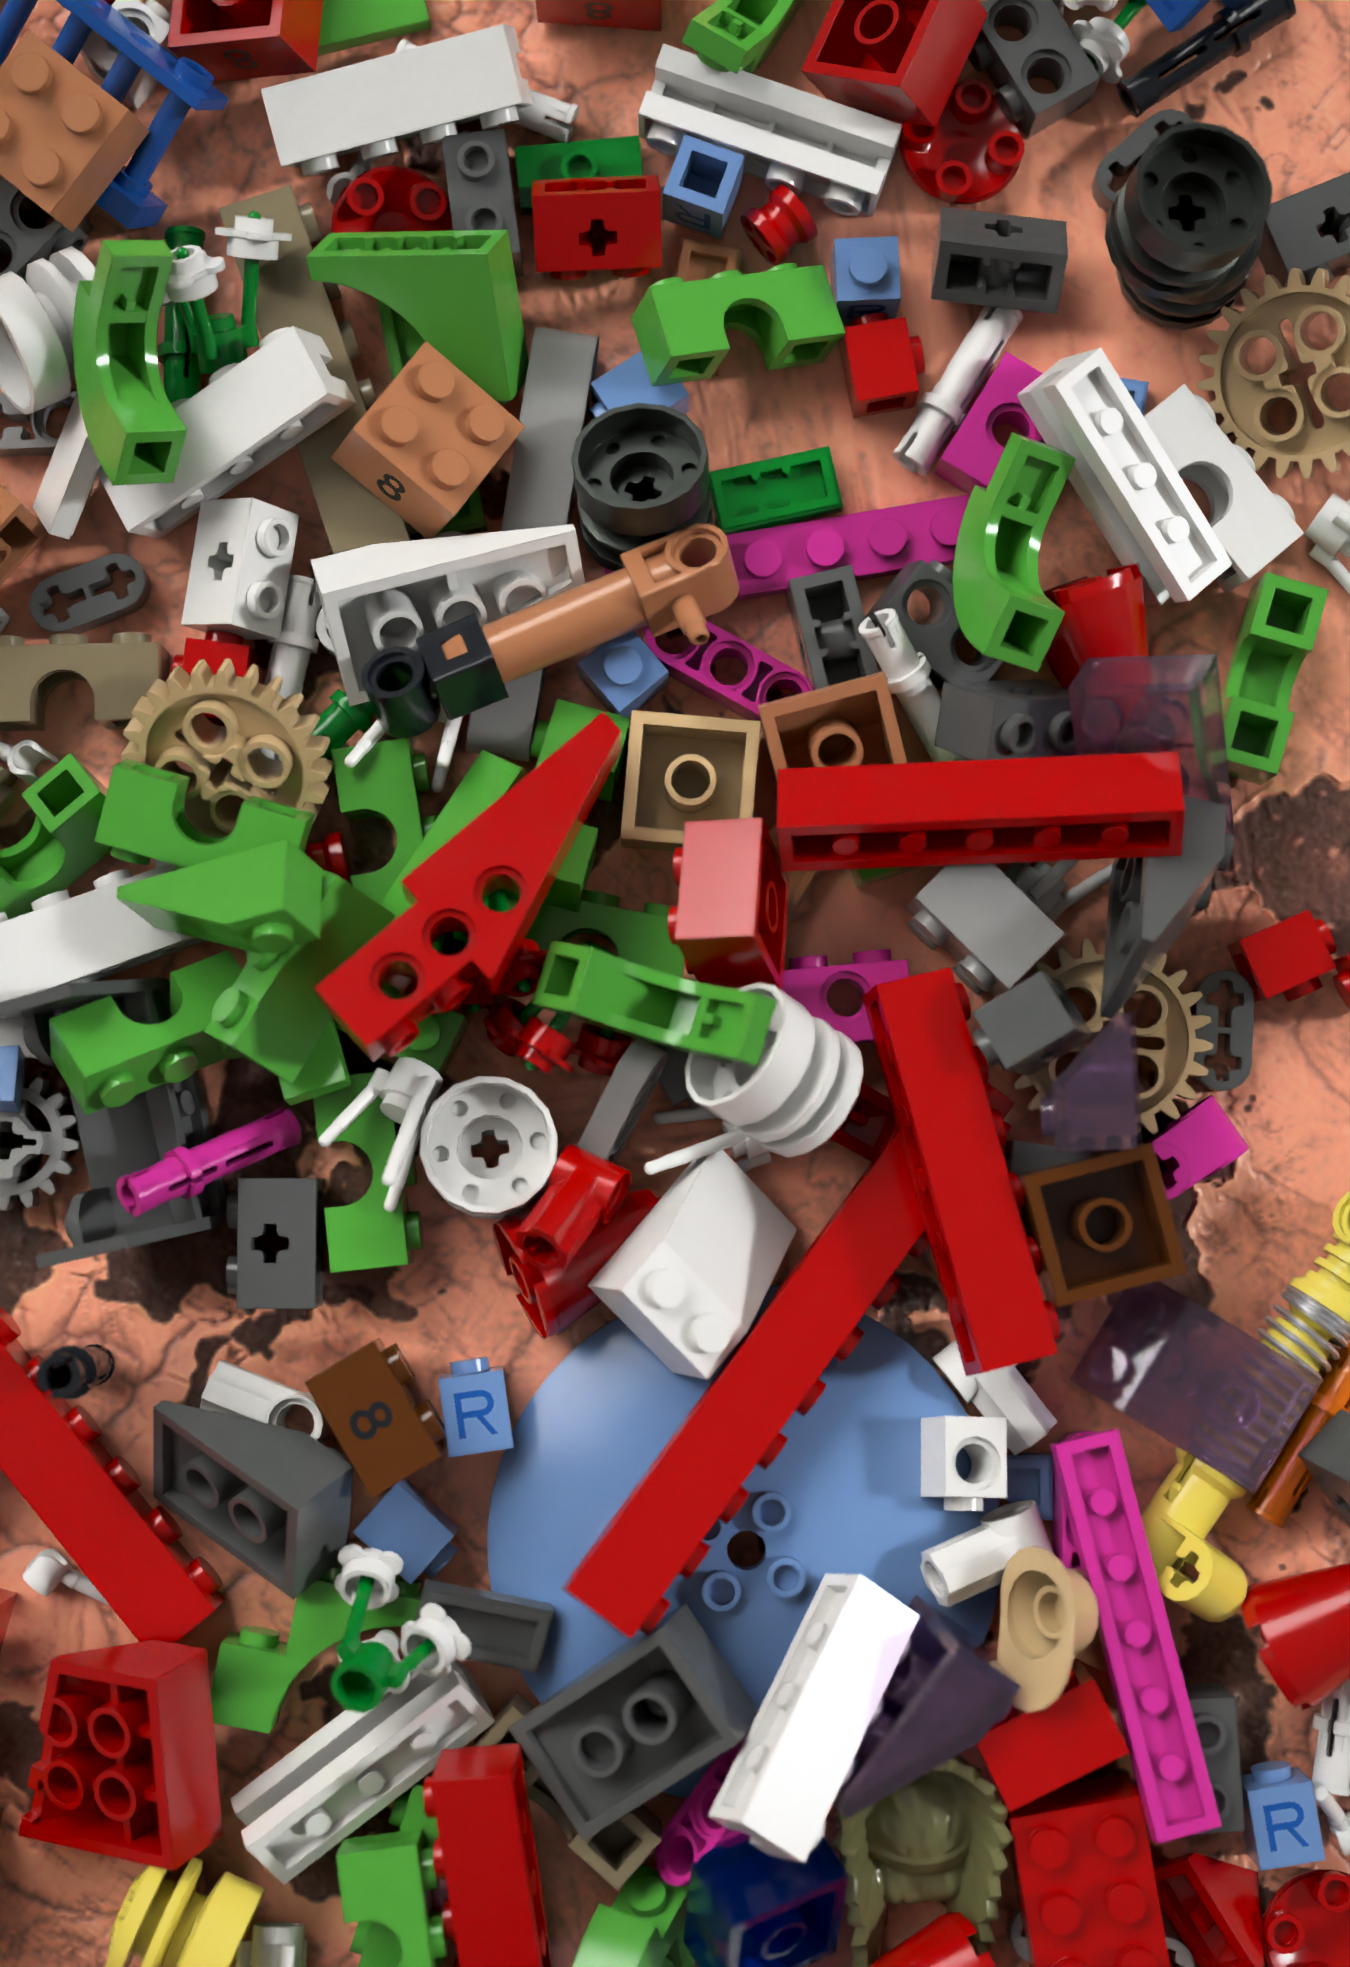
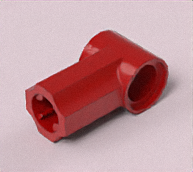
(576, 1198)

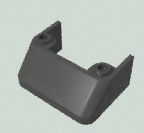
(125, 1136)

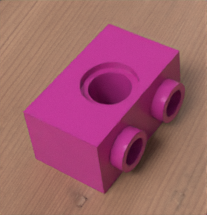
(973, 450)
(811, 978)

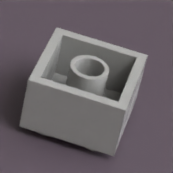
(982, 925)

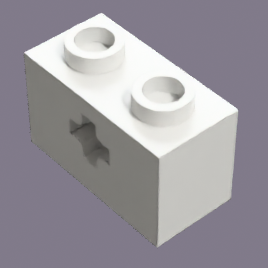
(240, 568)

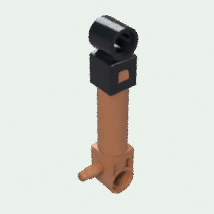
(467, 664)

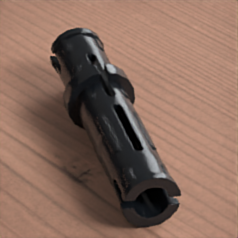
(1147, 88)
(75, 1370)

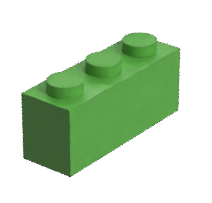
(273, 1005)

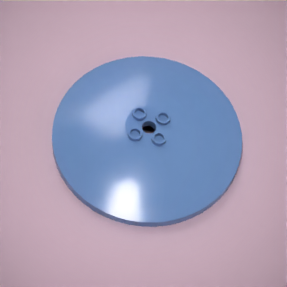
(829, 1502)

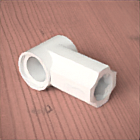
(1001, 1395)
(257, 1398)
(979, 1556)

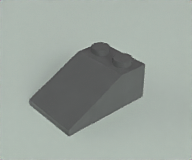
(1157, 897)
(254, 1491)
(636, 1722)

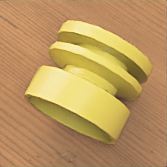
(180, 1927)

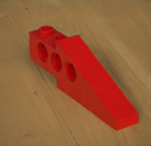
(508, 846)

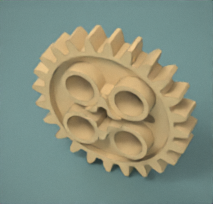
(1246, 396)
(253, 720)
(1173, 1026)

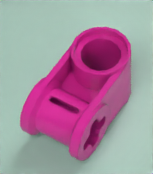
(1197, 1146)

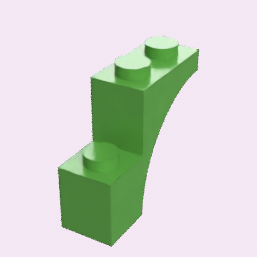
(258, 1669)

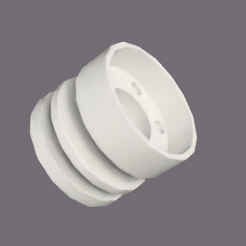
(39, 329)
(796, 1091)
(457, 1128)

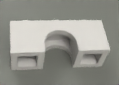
(1243, 511)

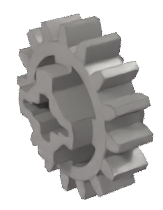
(56, 1144)

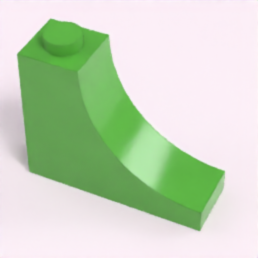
(448, 287)

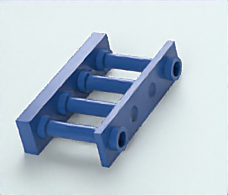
(189, 85)

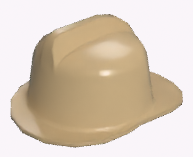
(1043, 1624)

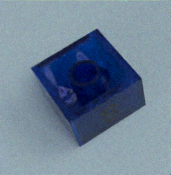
(764, 1907)

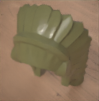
(925, 1844)

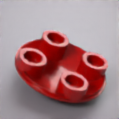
(968, 152)
(391, 202)
(1309, 1921)

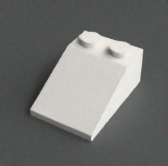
(697, 1266)

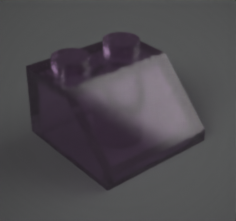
(1098, 1093)

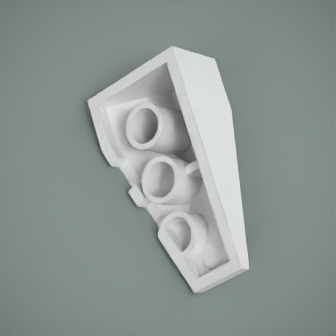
(408, 588)

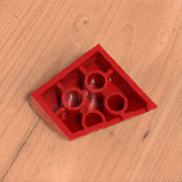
(128, 1755)

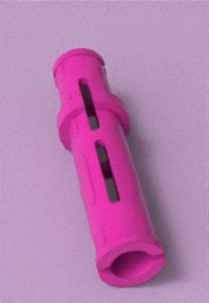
(186, 1170)

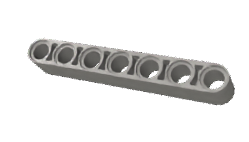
(539, 496)

